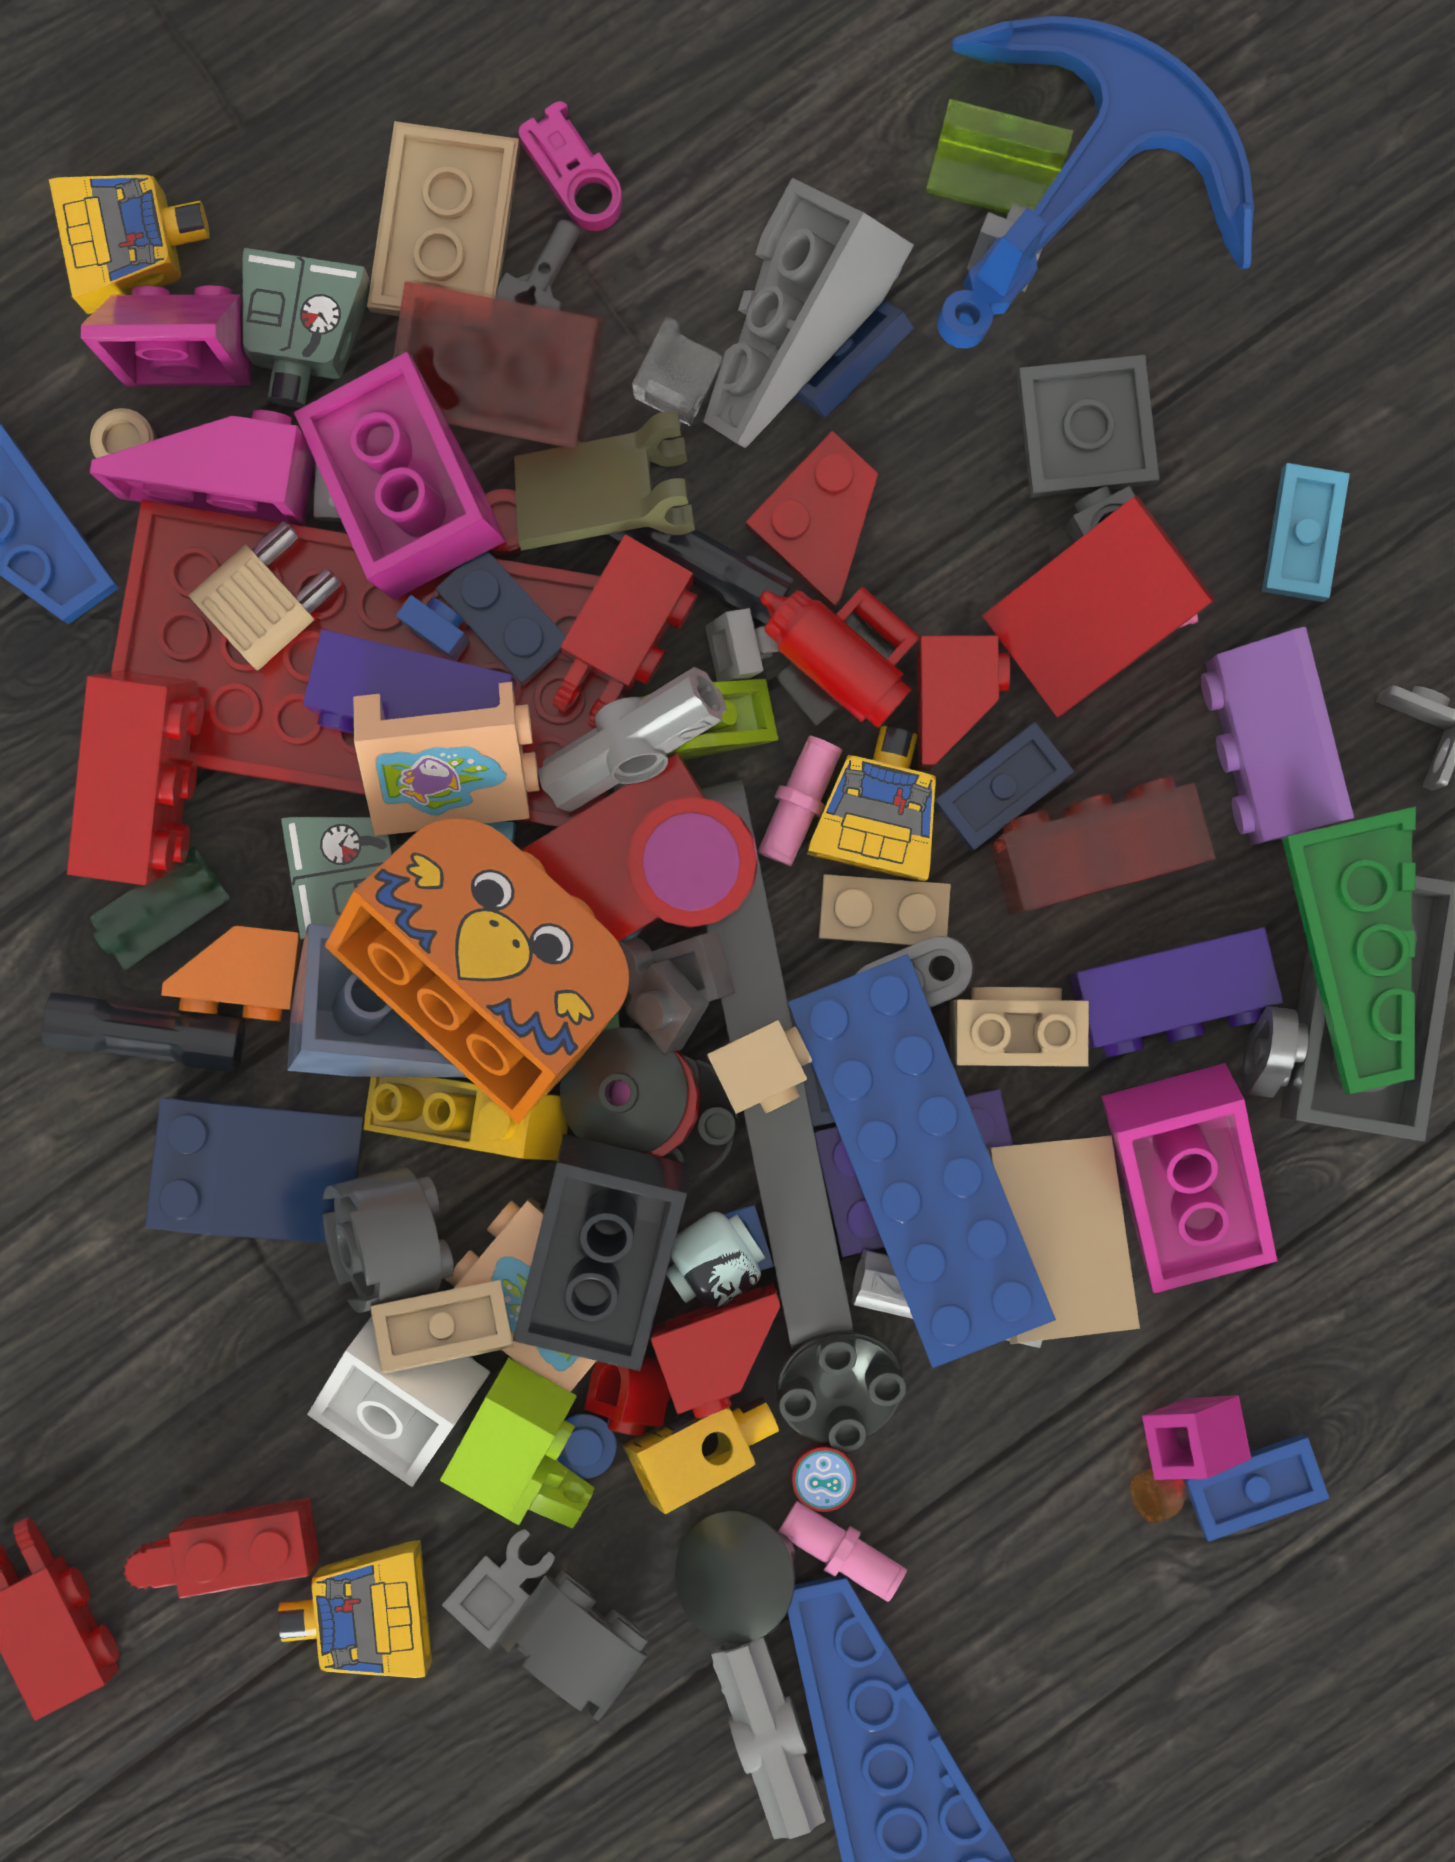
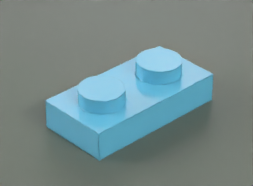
(1305, 532)

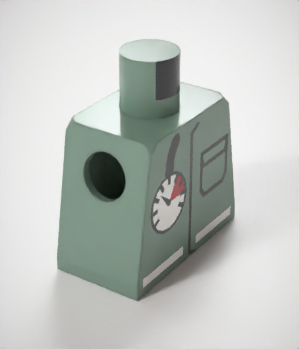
(300, 319)
(329, 861)

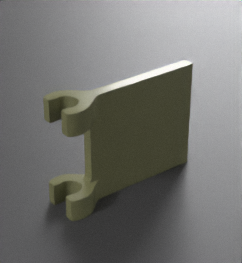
(603, 487)

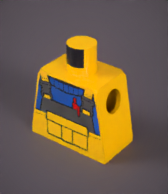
(121, 234)
(880, 812)
(672, 1460)
(366, 1614)

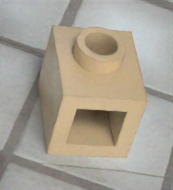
(762, 1067)

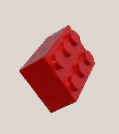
(134, 776)

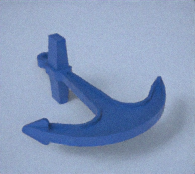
(1141, 104)

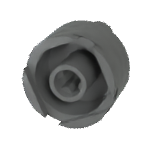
(386, 1237)
(574, 1645)

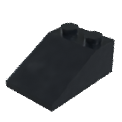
(602, 1252)

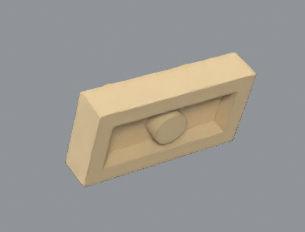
(882, 910)
(441, 1326)

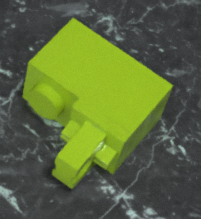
(514, 1450)

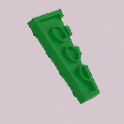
(1358, 927)

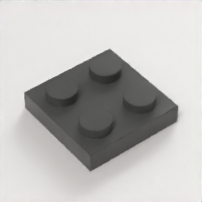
(1087, 426)

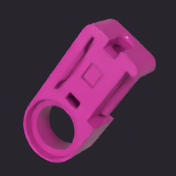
(569, 165)

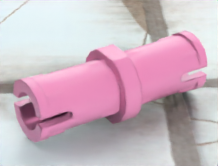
(800, 801)
(842, 1551)

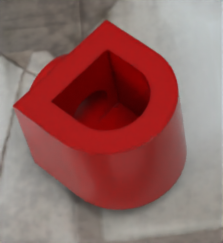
(629, 1396)

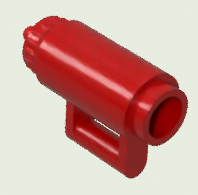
(837, 655)

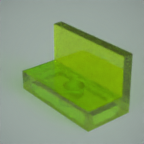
(996, 158)

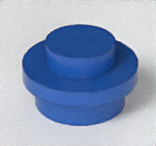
(589, 1447)

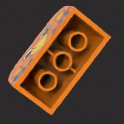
(484, 958)

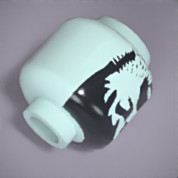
(714, 1260)

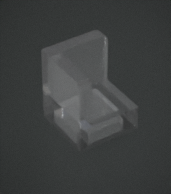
(676, 373)

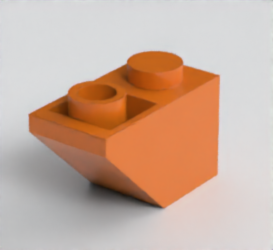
(241, 968)

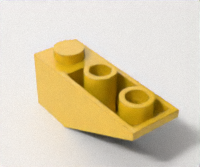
(462, 1116)

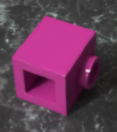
(1196, 1437)

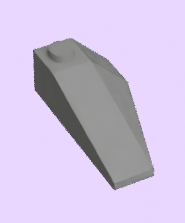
(816, 287)

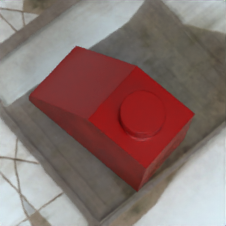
(955, 690)

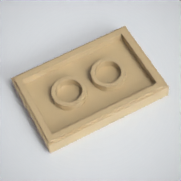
(443, 212)
(1074, 1232)

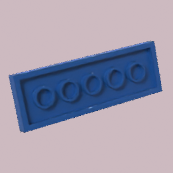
(921, 1161)

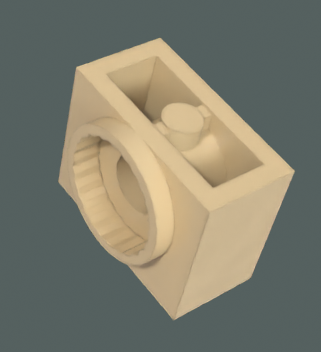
(1018, 1028)

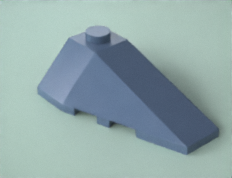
(347, 1027)

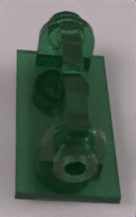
(159, 911)

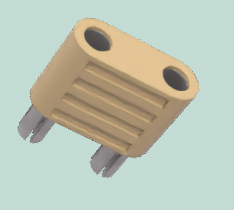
(254, 605)

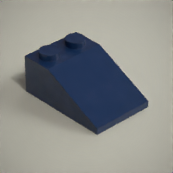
(248, 1168)

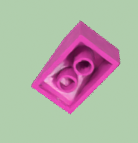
(171, 338)
(223, 466)
(398, 478)
(1190, 1177)

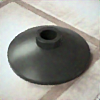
(655, 1084)

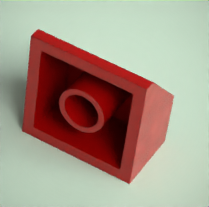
(713, 1350)

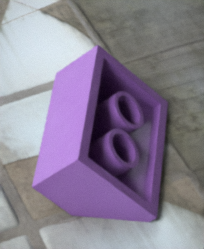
(1276, 738)

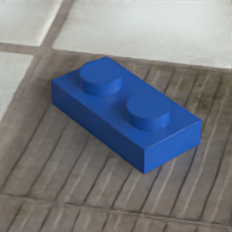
(1261, 1489)

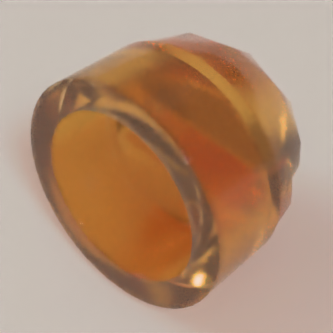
(1157, 1498)

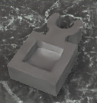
(661, 997)
(494, 1594)

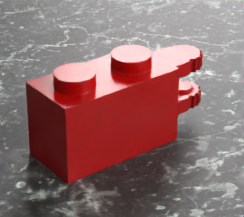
(625, 623)
(230, 1550)
(49, 1629)

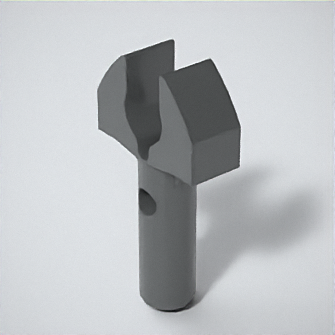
(545, 268)

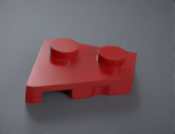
(819, 516)

